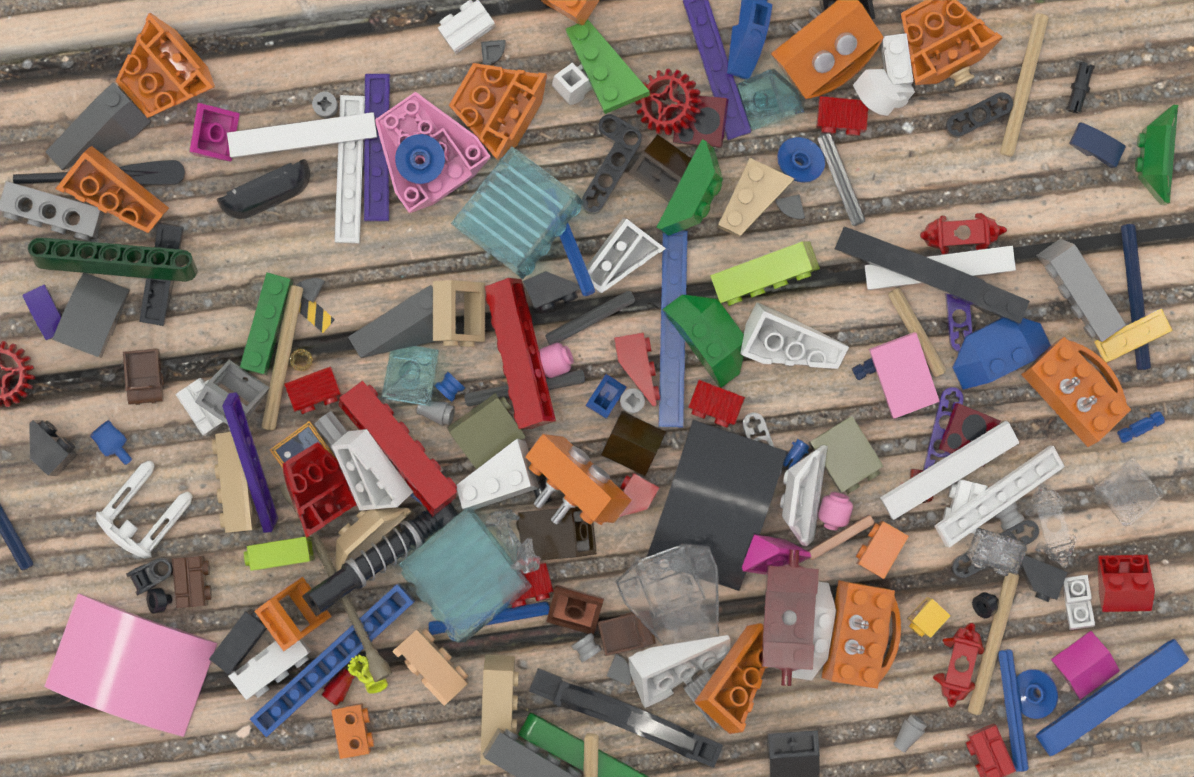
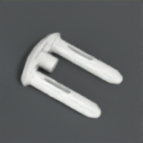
(123, 535)

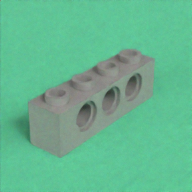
(15, 195)

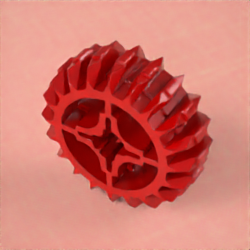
(666, 111)
(22, 369)

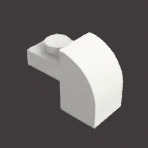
(572, 83)
(879, 93)

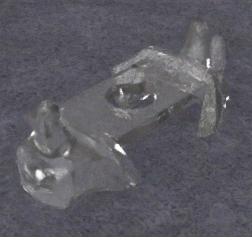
(1058, 544)
(522, 553)

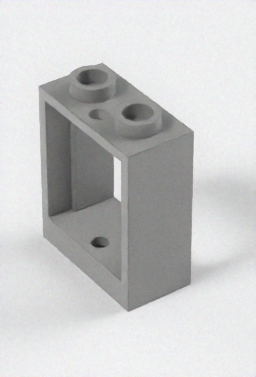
(231, 376)

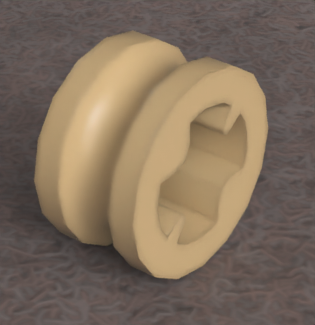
(962, 76)

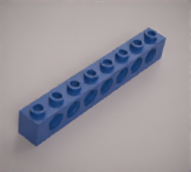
(331, 661)

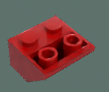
(1125, 583)

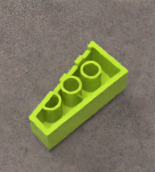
(765, 271)

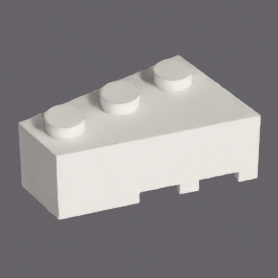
(369, 472)
(268, 666)

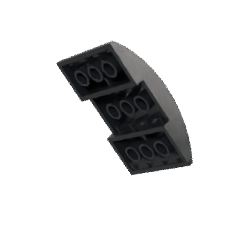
(719, 497)

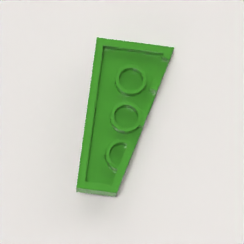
(607, 72)

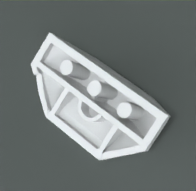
(803, 494)
(823, 628)

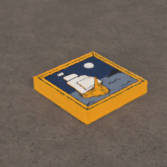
(298, 442)

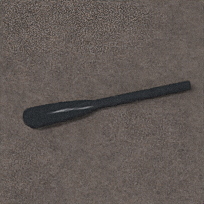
(147, 173)

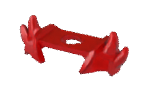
(982, 232)
(957, 684)

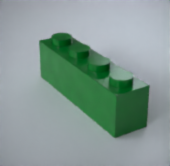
(266, 324)

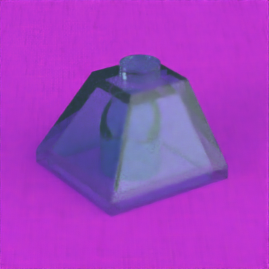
(769, 99)
(411, 375)

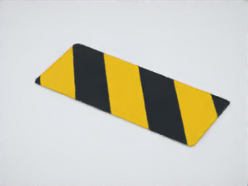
(315, 314)

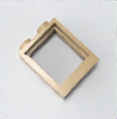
(444, 312)

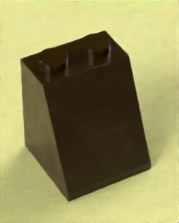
(567, 539)

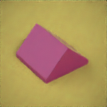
(211, 131)
(770, 551)
(1085, 664)

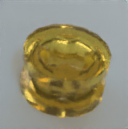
(299, 367)

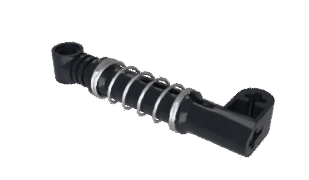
(356, 572)

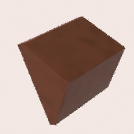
(575, 609)

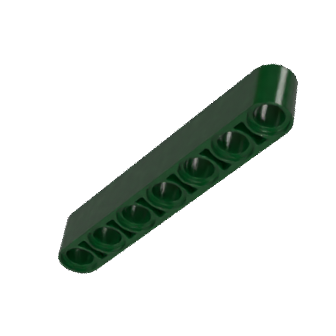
(122, 265)

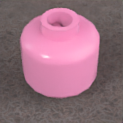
(556, 359)
(835, 510)

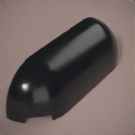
(266, 191)

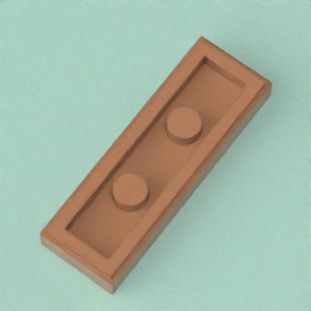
(841, 537)

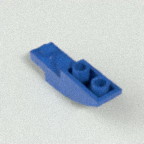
(748, 37)

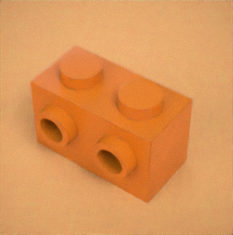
(881, 549)
(352, 730)

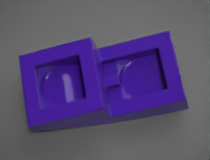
(43, 310)

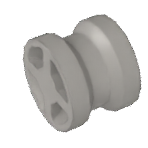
(329, 105)
(628, 400)
(1010, 517)
(586, 647)

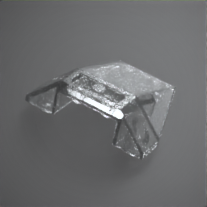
(674, 593)

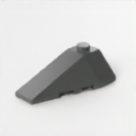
(103, 124)
(399, 328)

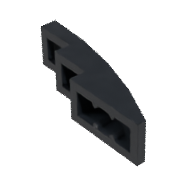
(156, 291)

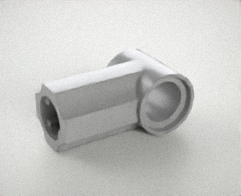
(331, 428)

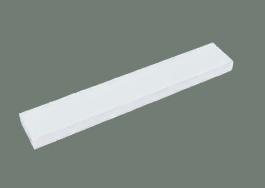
(302, 135)
(349, 178)
(971, 262)
(949, 470)
(999, 496)

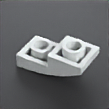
(1078, 602)

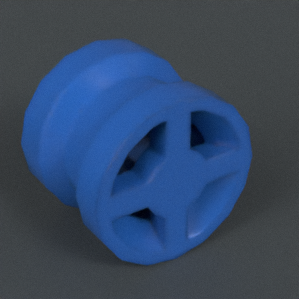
(449, 386)

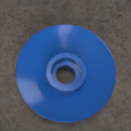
(426, 147)
(806, 153)
(1032, 704)

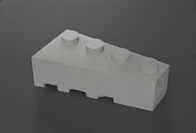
(1081, 289)

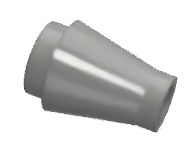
(438, 412)
(910, 732)

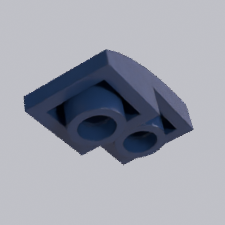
(1097, 144)

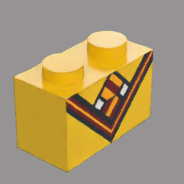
(927, 618)

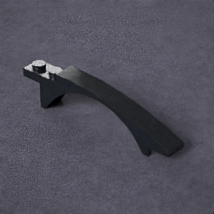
(935, 274)
(626, 716)

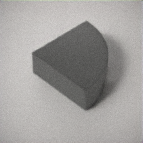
(492, 51)
(791, 207)
(311, 288)
(619, 670)

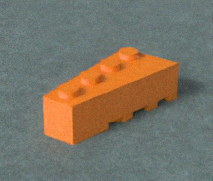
(113, 191)
(734, 684)

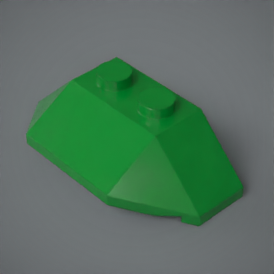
(1157, 155)
(694, 192)
(709, 334)

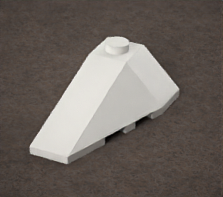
(781, 339)
(667, 666)

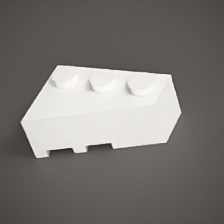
(621, 254)
(498, 478)

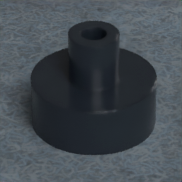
(157, 600)
(985, 605)

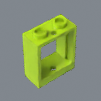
(279, 553)

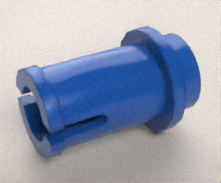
(797, 452)

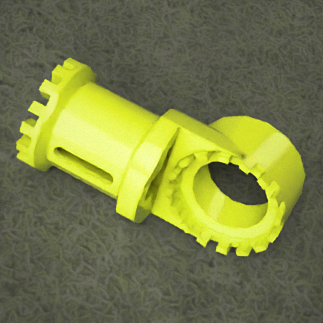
(362, 672)

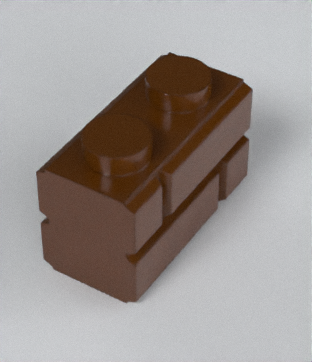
(190, 581)

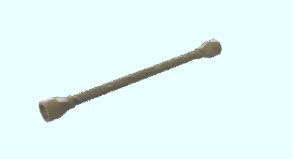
(378, 666)

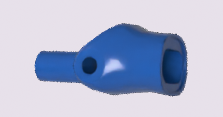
(111, 441)

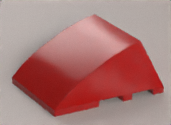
(317, 488)

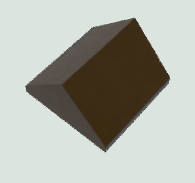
(633, 443)

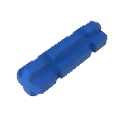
(1141, 427)

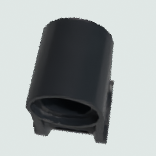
(148, 576)

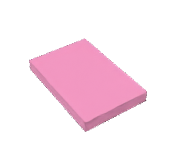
(904, 375)

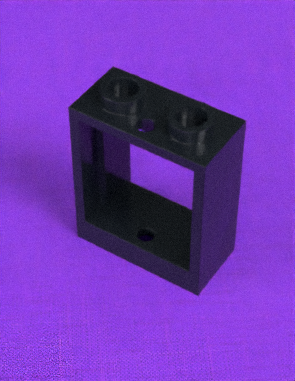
(238, 642)

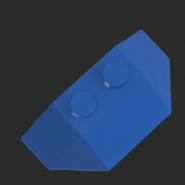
(998, 351)

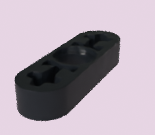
(959, 117)

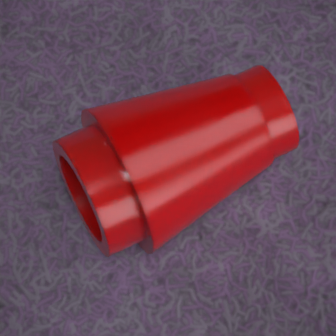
(338, 687)

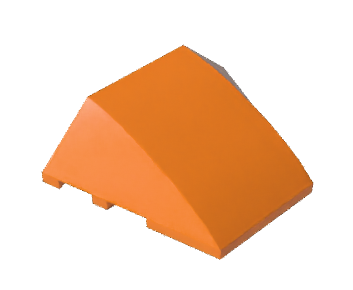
(944, 39)
(162, 69)
(498, 104)

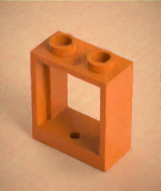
(279, 622)

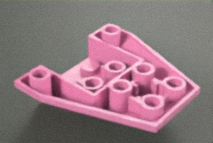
(461, 149)

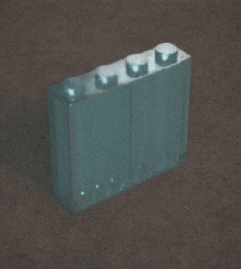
(517, 213)
(464, 576)

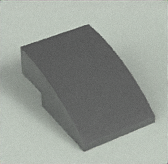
(91, 315)

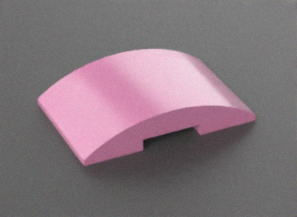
(130, 666)

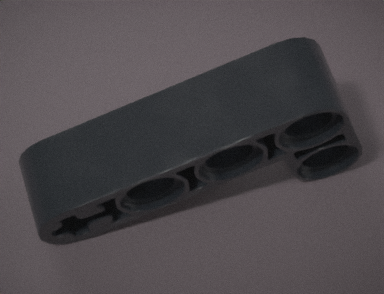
(607, 167)

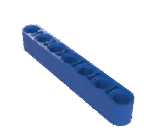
(1112, 697)

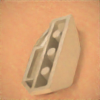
(367, 530)

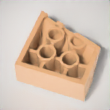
(433, 664)

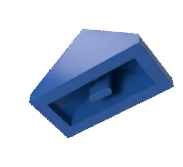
(606, 396)

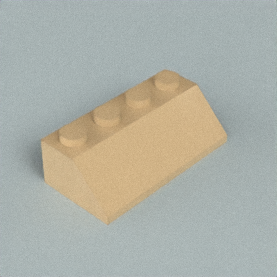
(235, 495)

